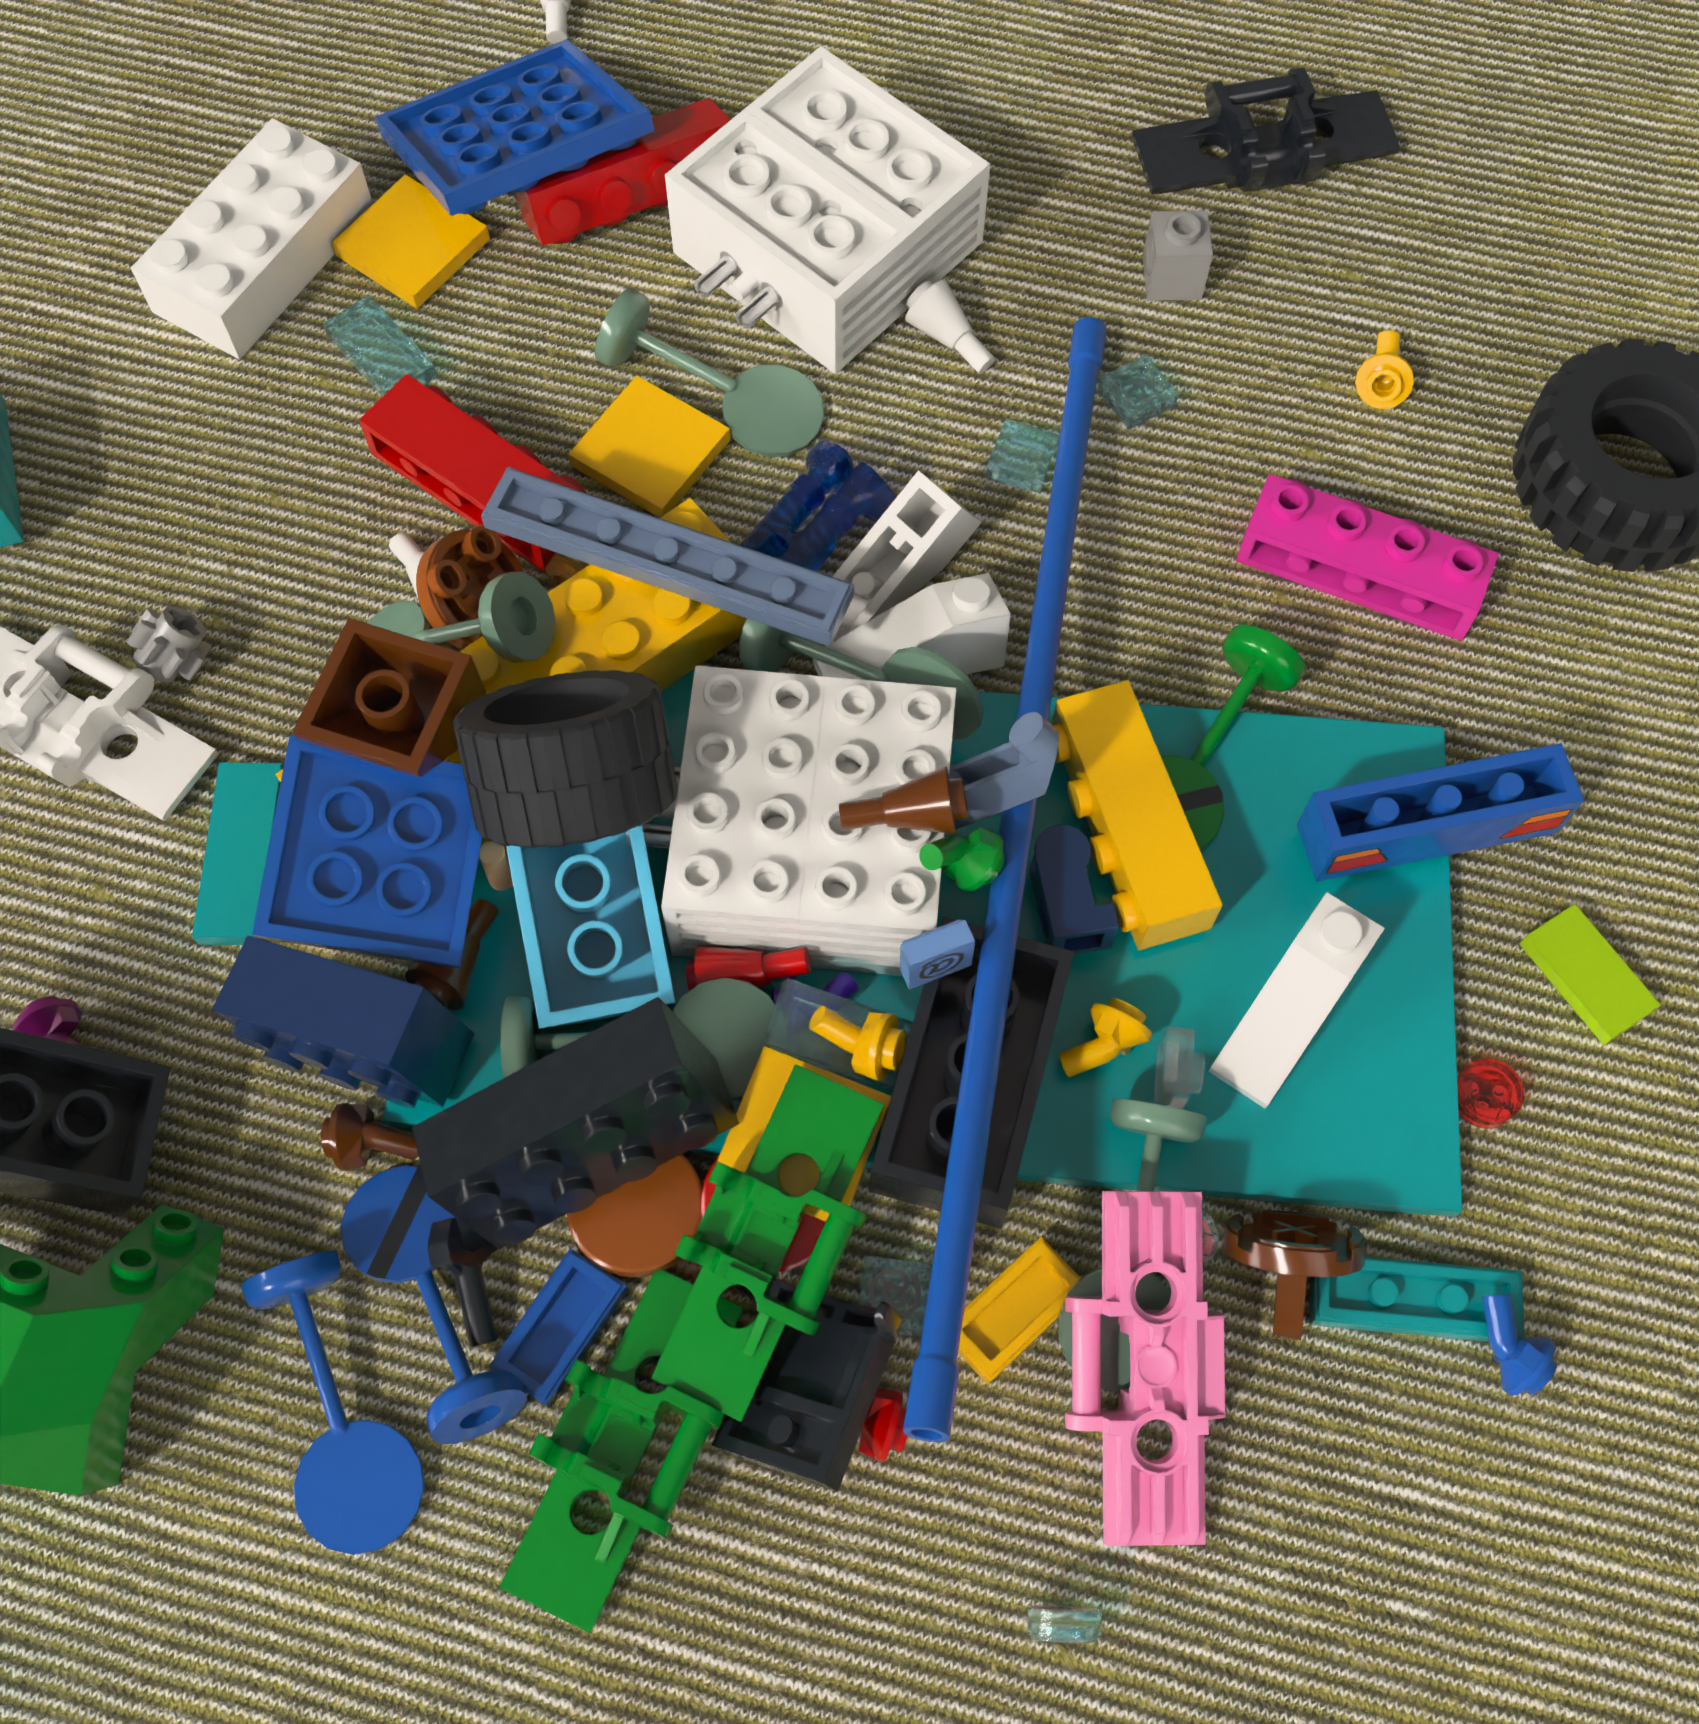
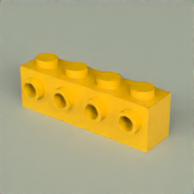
(1133, 817)

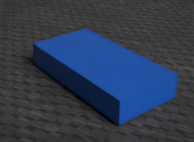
(560, 1326)

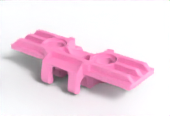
(1173, 1368)

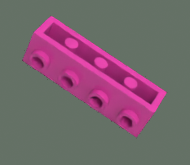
(1367, 557)

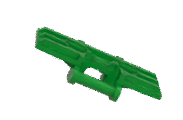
(750, 1233)
(600, 1450)

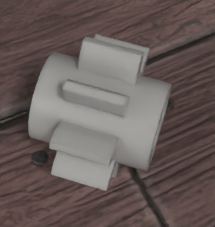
(169, 644)

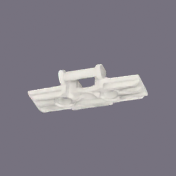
(72, 736)

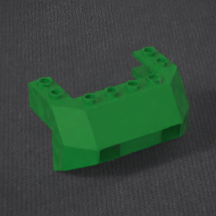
(80, 1339)

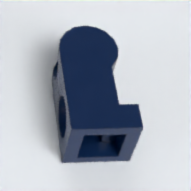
(1065, 893)

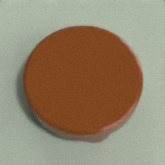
(456, 573)
(641, 1222)

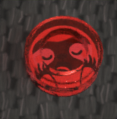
(1489, 1093)

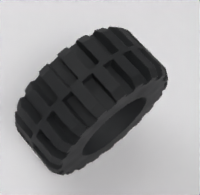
(1586, 494)

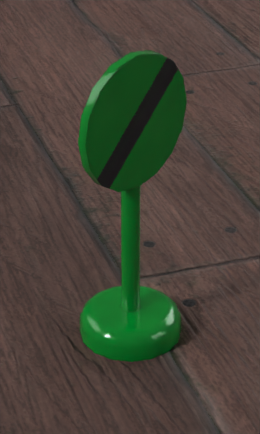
(1261, 662)

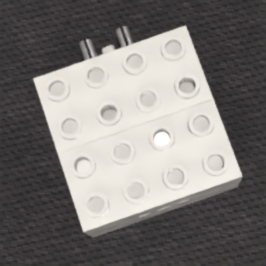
(826, 208)
(760, 826)

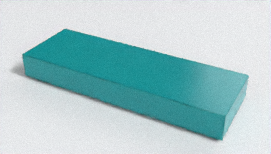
(236, 852)
(1414, 1298)

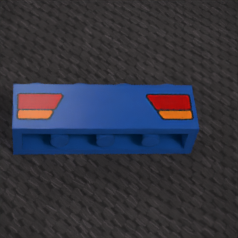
(1439, 812)

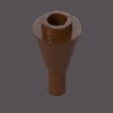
(922, 804)
(452, 984)

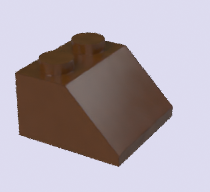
(389, 699)

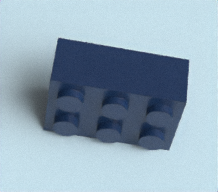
(344, 1023)

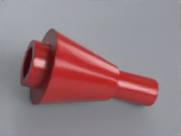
(746, 965)

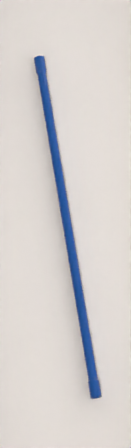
(936, 1368)

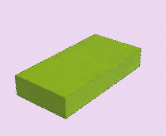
(1589, 974)

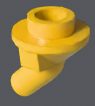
(1385, 377)
(1118, 1030)
(874, 1047)

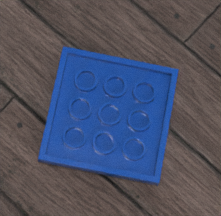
(513, 126)

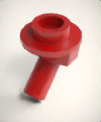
(884, 1425)

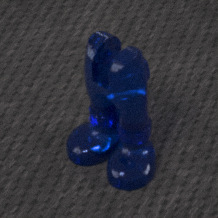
(854, 494)

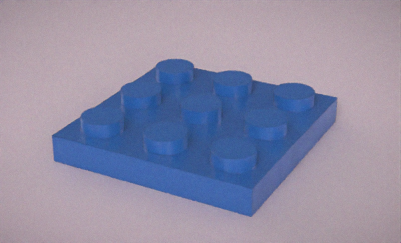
(369, 858)

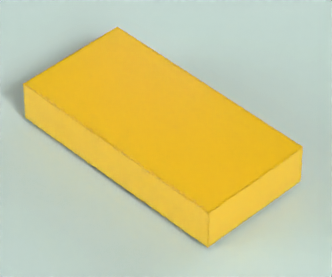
(1015, 1310)

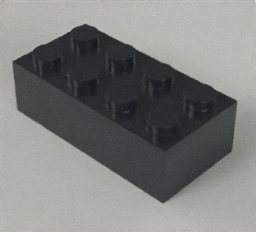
(923, 1105)
(76, 1122)
(574, 1125)

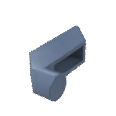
(1011, 771)

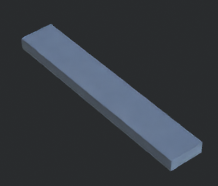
(669, 556)

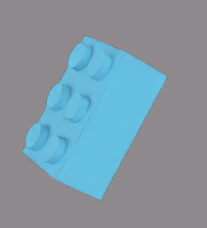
(590, 929)

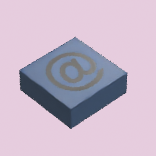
(936, 953)

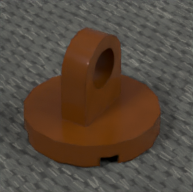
(1294, 1248)

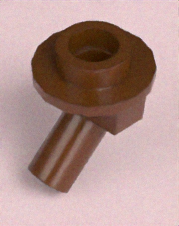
(353, 1133)

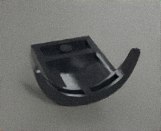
(814, 1391)

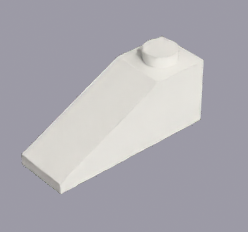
(904, 550)
(953, 618)
(1296, 1000)

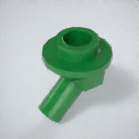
(967, 859)

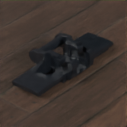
(1265, 153)

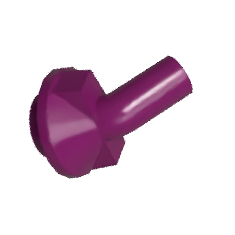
(50, 1019)

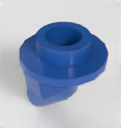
(1523, 1362)

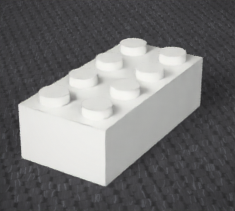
(253, 238)

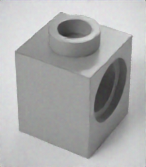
(1177, 255)

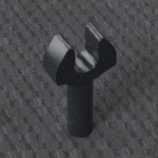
(462, 1252)

